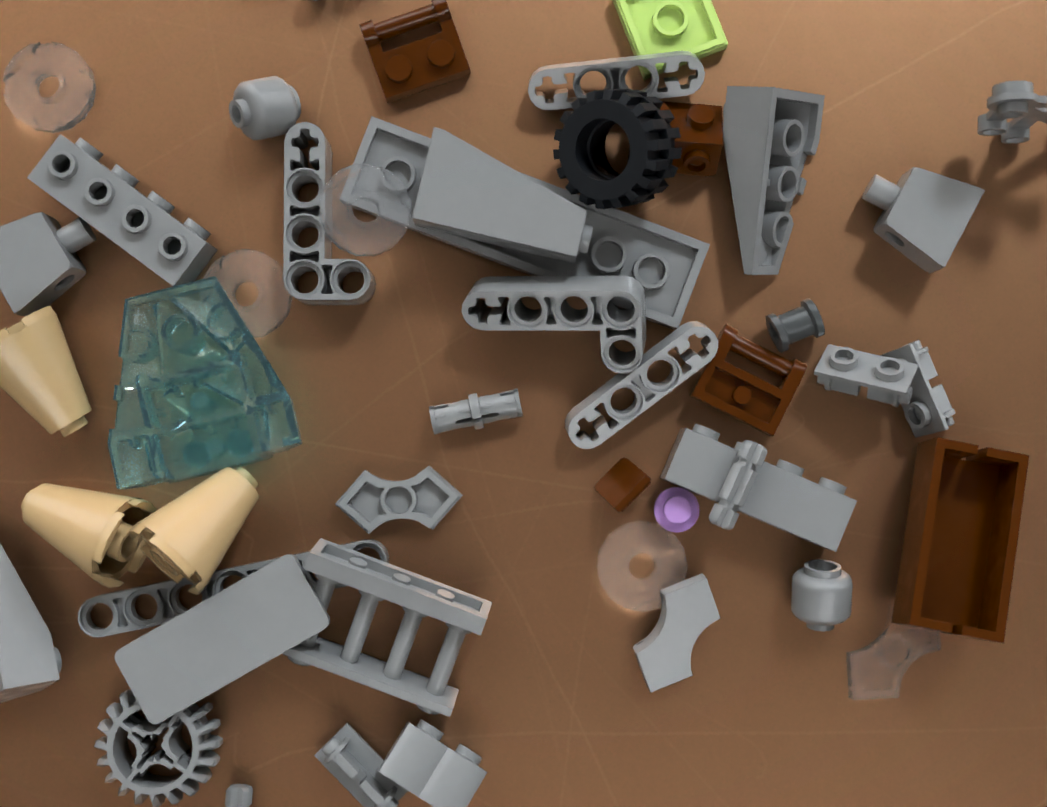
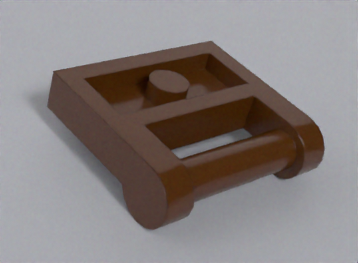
(421, 62)
(742, 393)

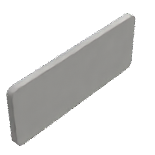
(222, 638)

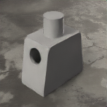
(923, 214)
(40, 260)

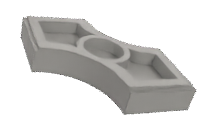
(421, 498)
(684, 615)

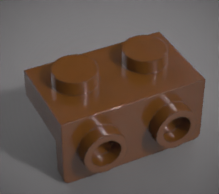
(700, 137)

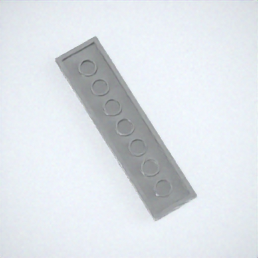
(619, 243)

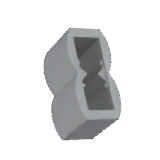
(431, 768)

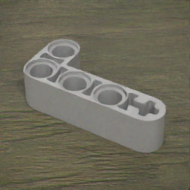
(303, 215)
(558, 315)

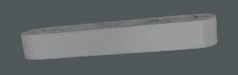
(615, 71)
(645, 391)

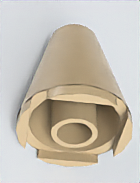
(42, 372)
(198, 527)
(89, 528)

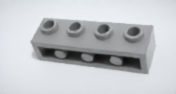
(123, 213)

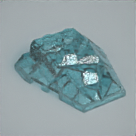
(193, 390)

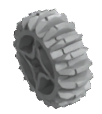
(174, 753)

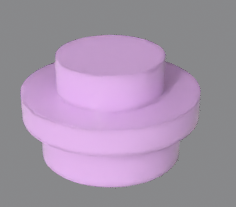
(676, 509)

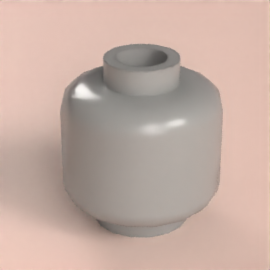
(264, 107)
(821, 594)

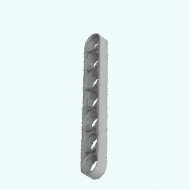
(167, 595)

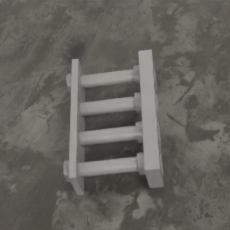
(418, 598)

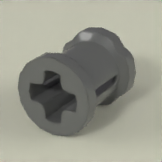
(795, 325)

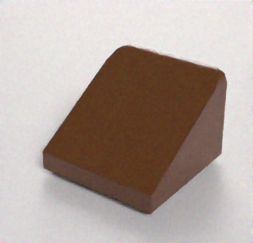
(622, 484)

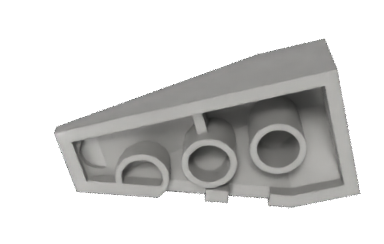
(765, 150)
(26, 645)

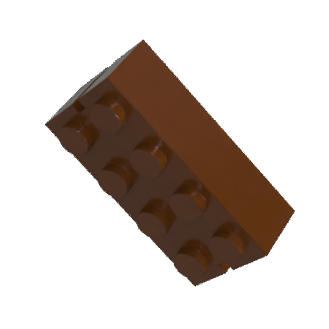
(961, 539)

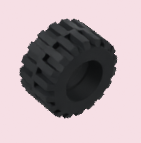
(584, 153)

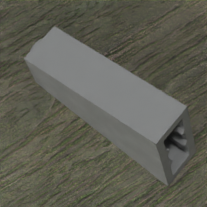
(491, 203)

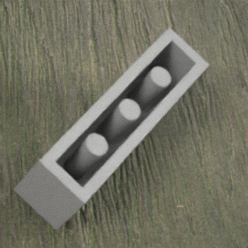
(778, 493)

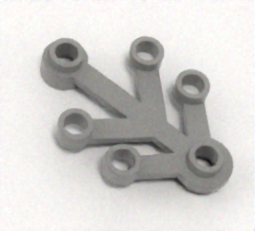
(1016, 102)

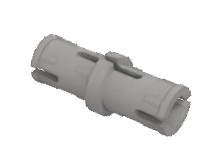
(475, 411)

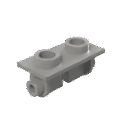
(849, 369)
(929, 407)
(356, 768)

